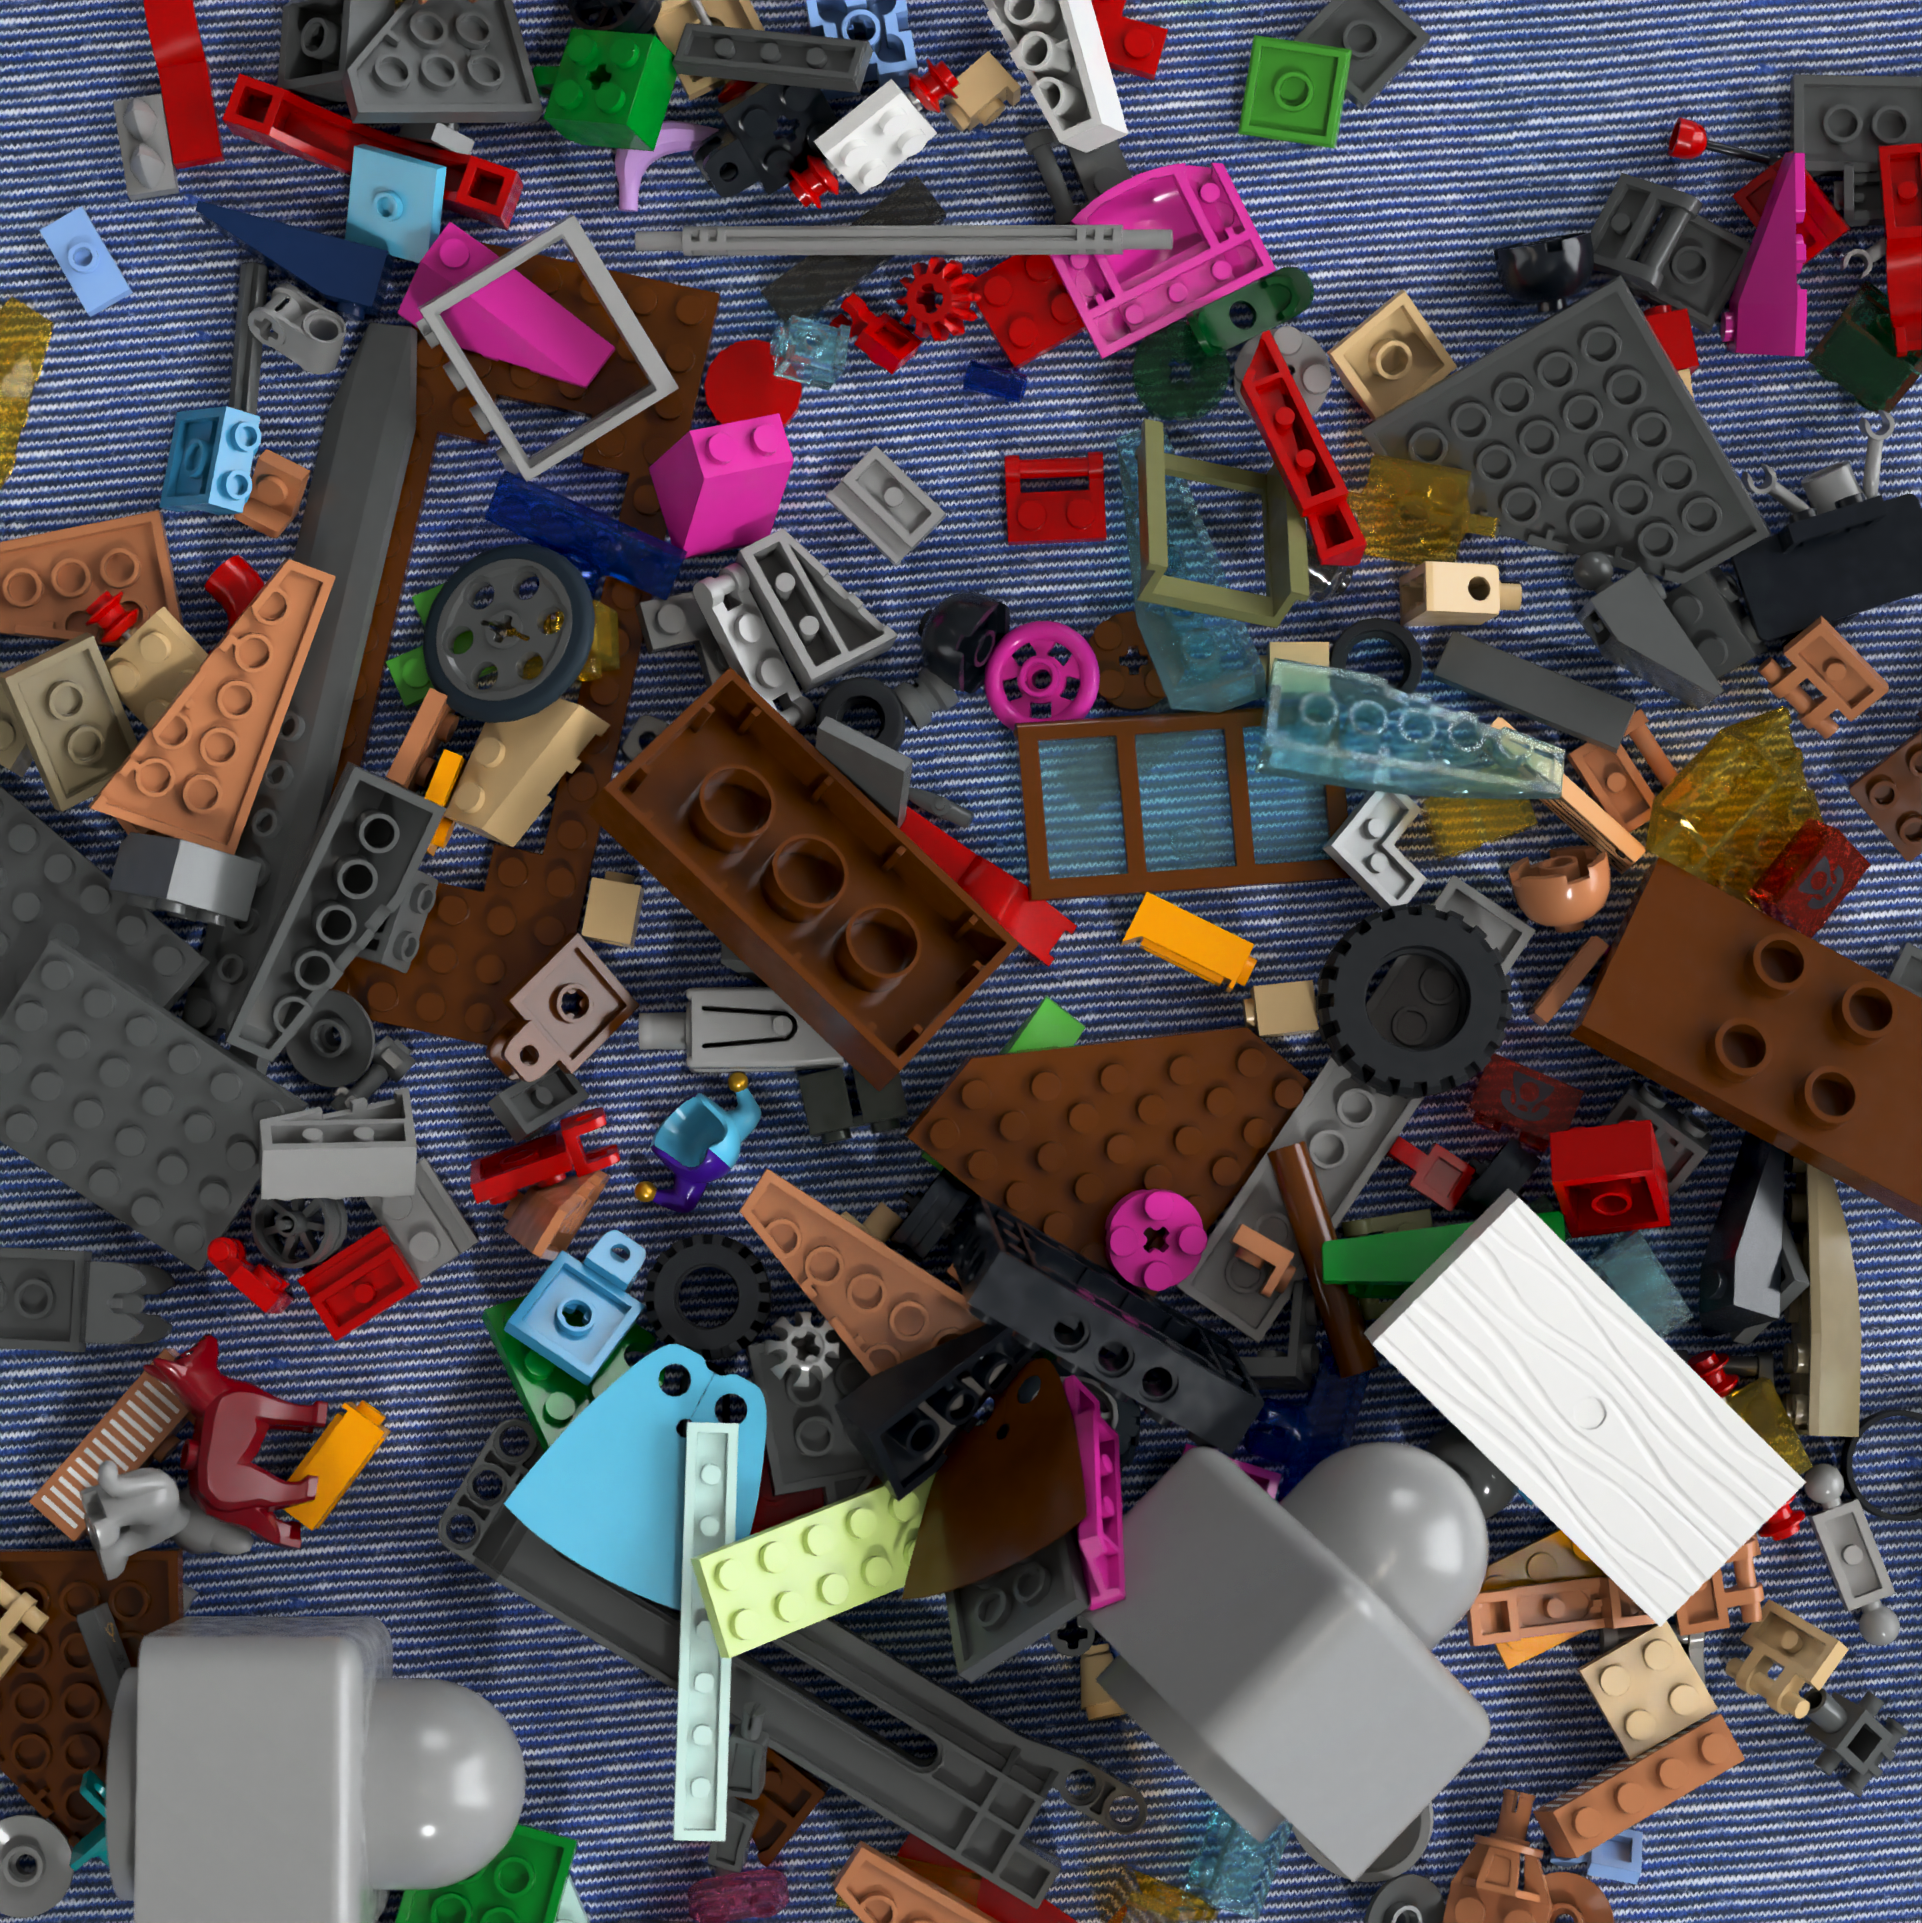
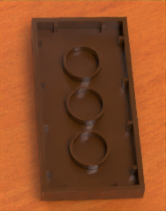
(1765, 1032)

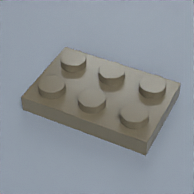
(70, 719)

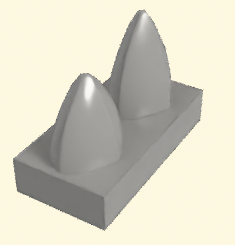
(145, 147)

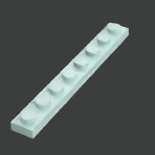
(702, 1673)

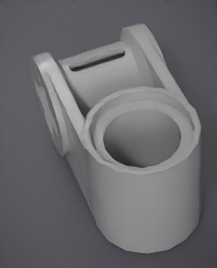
(301, 329)

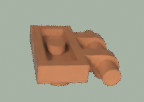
(1833, 668)
(1708, 1605)

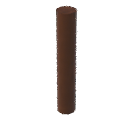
(1311, 1228)

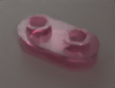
(738, 1896)

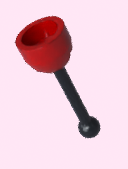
(1690, 141)

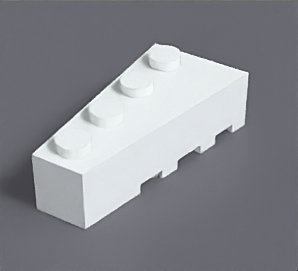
(1066, 66)

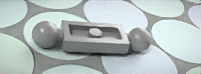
(1851, 1554)

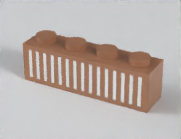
(131, 1434)
(1637, 1787)

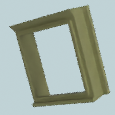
(1282, 535)

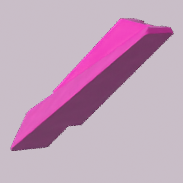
(1102, 1529)

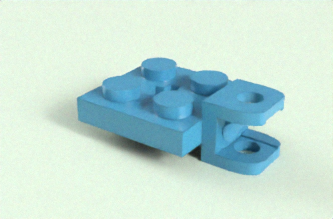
(597, 1290)

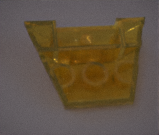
(1734, 805)

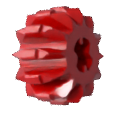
(944, 280)

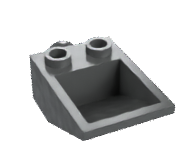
(1640, 632)

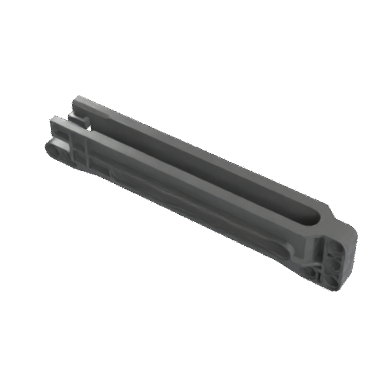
(963, 1799)

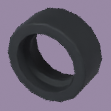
(1385, 630)

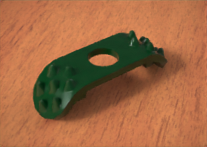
(1270, 299)

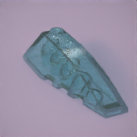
(1197, 656)
(1373, 737)

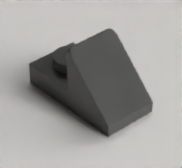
(536, 1105)

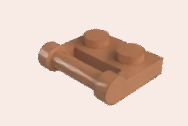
(1616, 780)

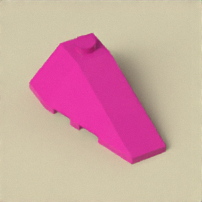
(1767, 303)
(506, 317)

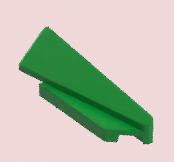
(1391, 1262)

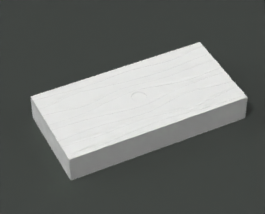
(1584, 1407)

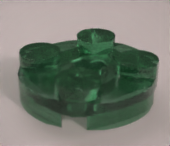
(1178, 400)

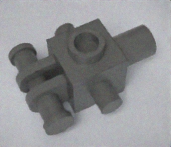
(1851, 1736)

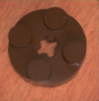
(1117, 686)

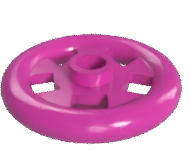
(1042, 637)

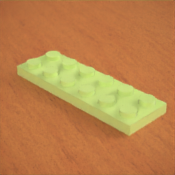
(809, 1567)

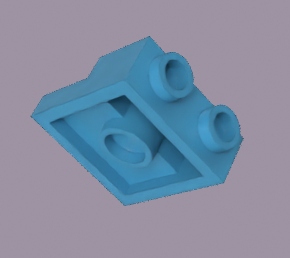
(211, 461)

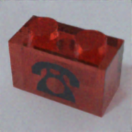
(1809, 877)
(1521, 1101)

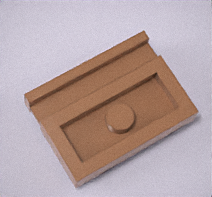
(415, 760)

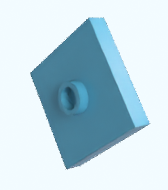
(394, 202)

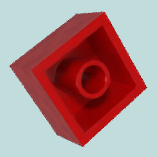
(1610, 1178)

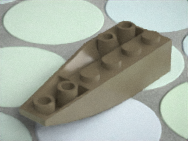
(1825, 1316)

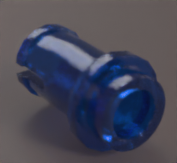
(996, 382)

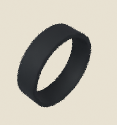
(1846, 1465)

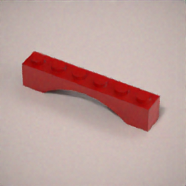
(328, 139)

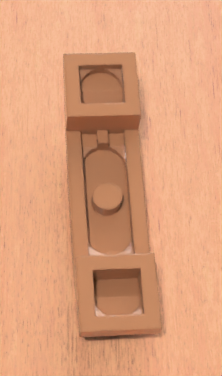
(1551, 1609)

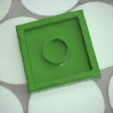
(1295, 91)

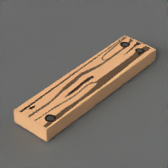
(1591, 821)

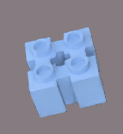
(880, 20)

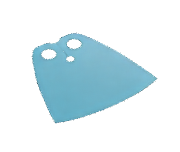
(617, 1475)

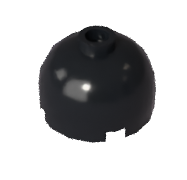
(1546, 269)
(961, 637)

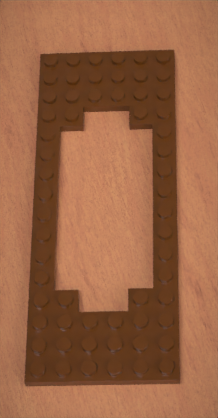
(489, 941)

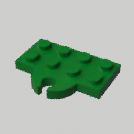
(545, 1390)

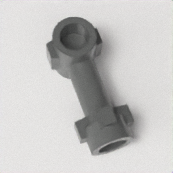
(390, 1060)

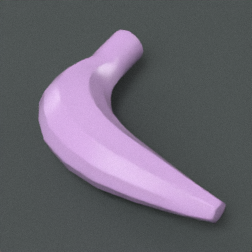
(632, 164)

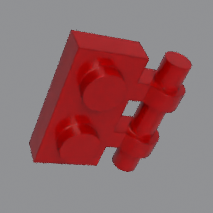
(259, 1283)

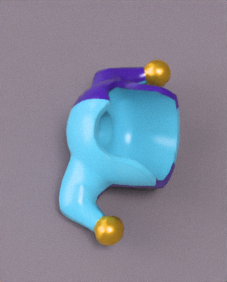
(700, 1145)

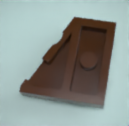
(783, 1805)

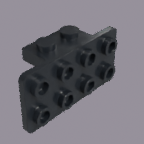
(1832, 564)

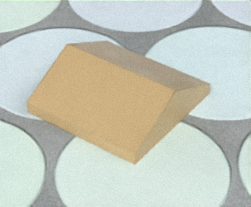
(1390, 357)

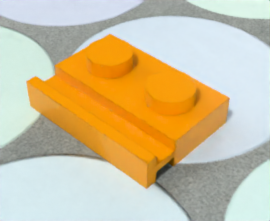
(441, 791)

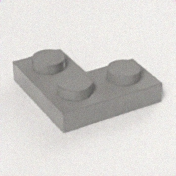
(1367, 849)

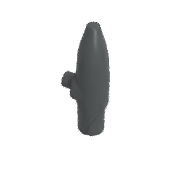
(941, 807)

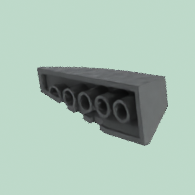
(337, 901)

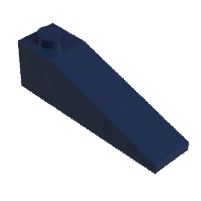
(331, 268)

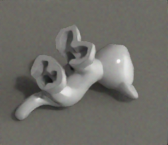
(146, 1508)

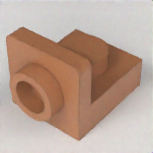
(275, 494)
(1256, 1251)

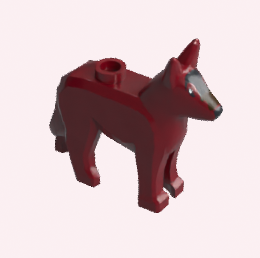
(227, 1437)

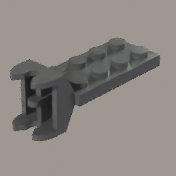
(67, 1300)

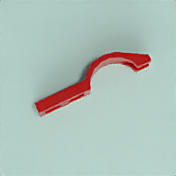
(184, 83)
(1902, 219)
(1002, 896)

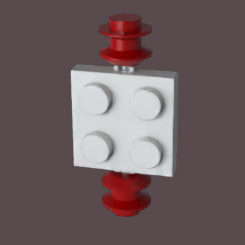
(875, 136)

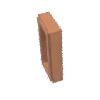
(1567, 980)

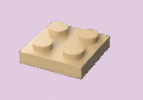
(1647, 1689)

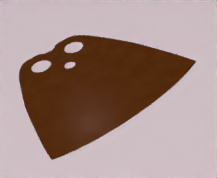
(1004, 1495)

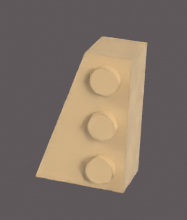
(518, 767)

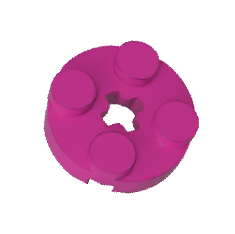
(1182, 1238)

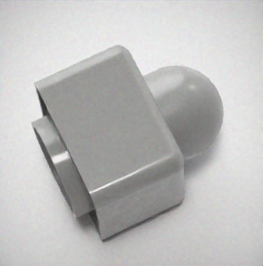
(1298, 1638)
(295, 1777)

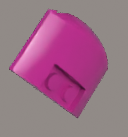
(1148, 290)

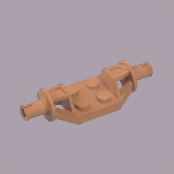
(1489, 1878)

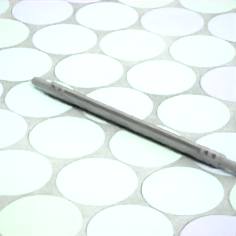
(905, 240)

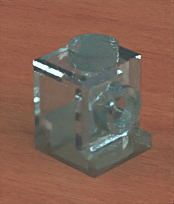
(810, 351)

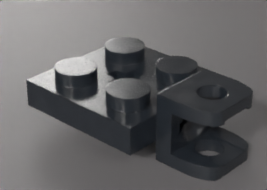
(749, 145)

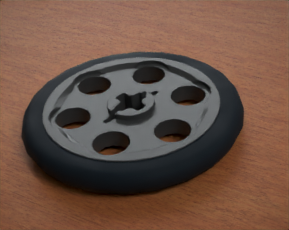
(562, 652)

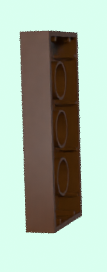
(802, 878)

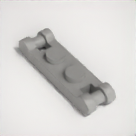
(749, 643)

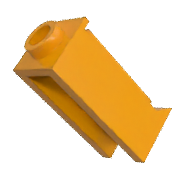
(1191, 943)
(338, 1459)

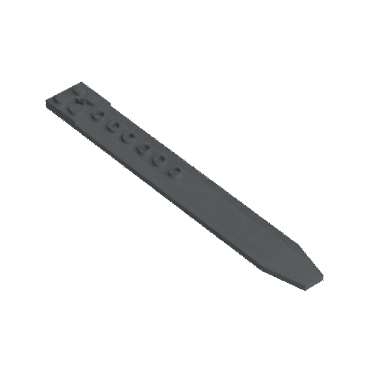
(347, 536)

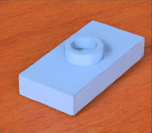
(86, 261)

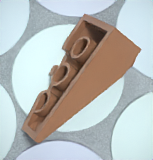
(552, 1215)

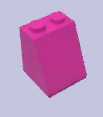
(723, 484)

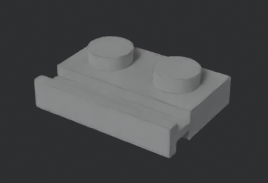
(885, 506)
(426, 1225)

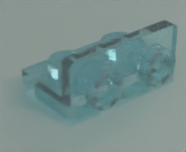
(1234, 1867)

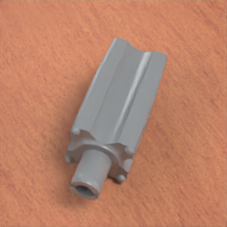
(738, 1033)

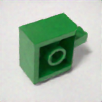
(609, 89)

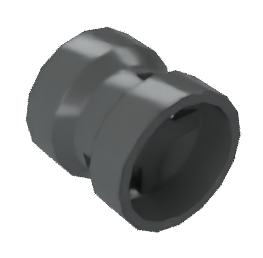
(925, 696)

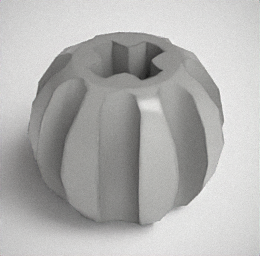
(816, 1345)

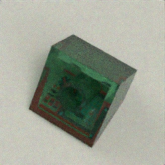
(1862, 354)

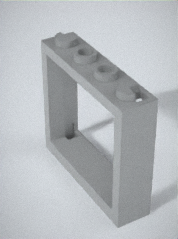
(486, 412)

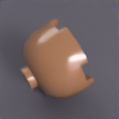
(1562, 888)

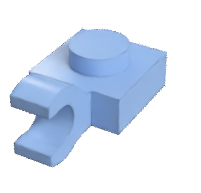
(1614, 1860)

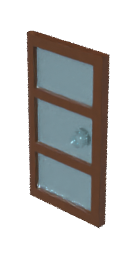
(1165, 808)

